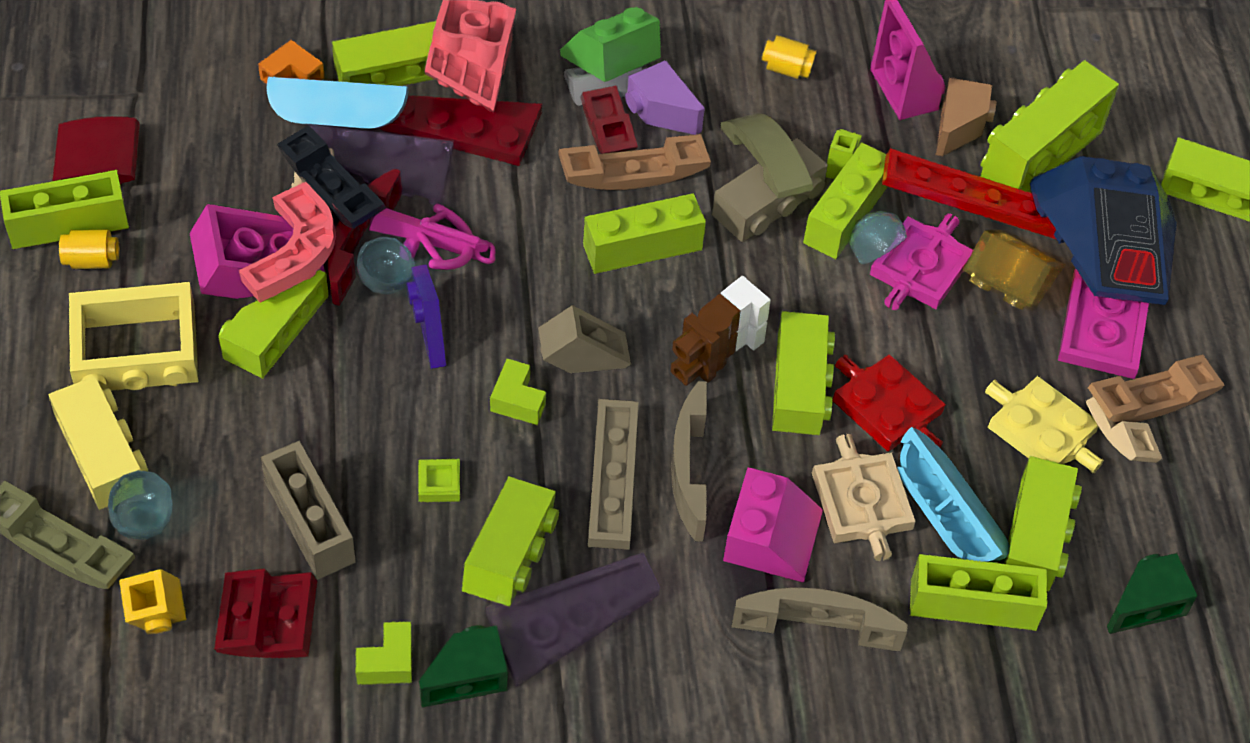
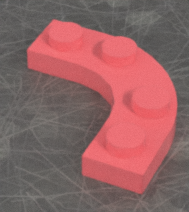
(304, 252)

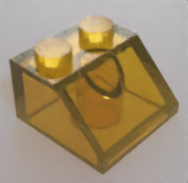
(1012, 268)

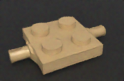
(863, 497)

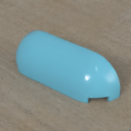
(336, 102)
(949, 501)

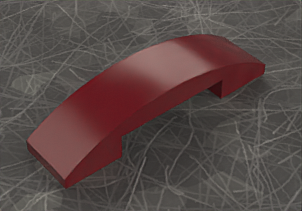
(341, 260)

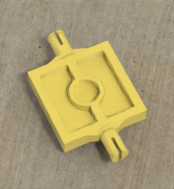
(1044, 424)

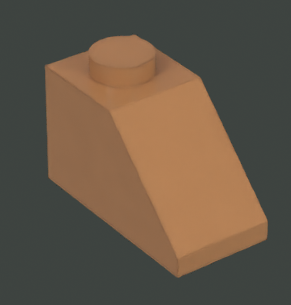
(964, 114)

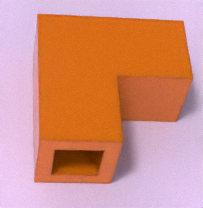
(291, 62)

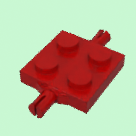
(886, 401)

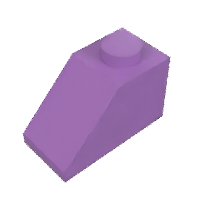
(664, 100)

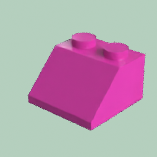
(773, 526)

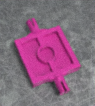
(923, 263)

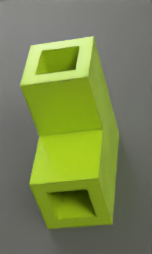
(840, 151)
(514, 397)
(390, 662)

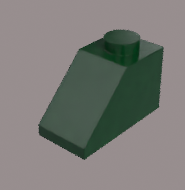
(1154, 594)
(465, 668)

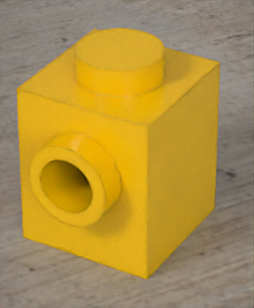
(152, 601)

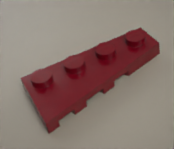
(471, 127)

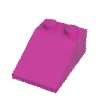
(905, 66)
(230, 240)

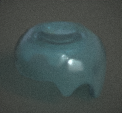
(876, 235)
(384, 265)
(140, 505)

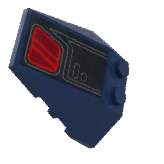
(1113, 224)

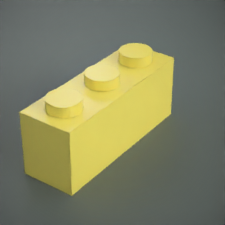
(96, 436)

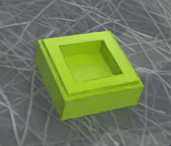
(439, 480)

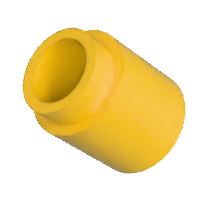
(788, 57)
(88, 249)

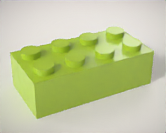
(1050, 128)

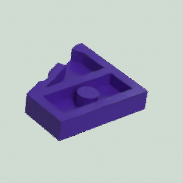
(427, 313)

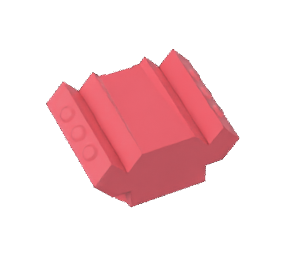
(471, 48)

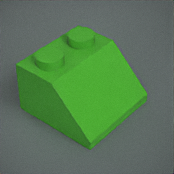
(616, 44)

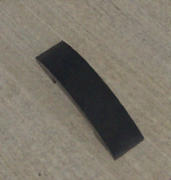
(328, 178)

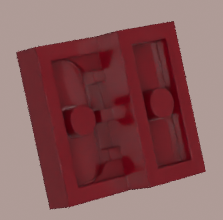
(97, 147)
(266, 614)

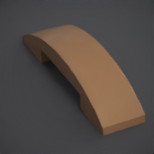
(637, 168)
(1156, 393)

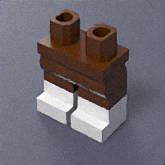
(720, 330)

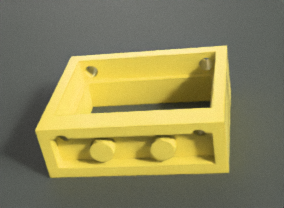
(130, 307)

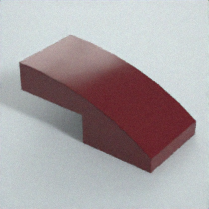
(608, 121)

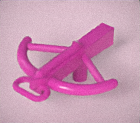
(434, 234)

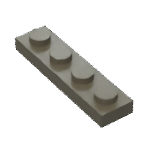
(613, 474)

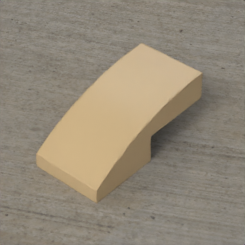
(1129, 438)

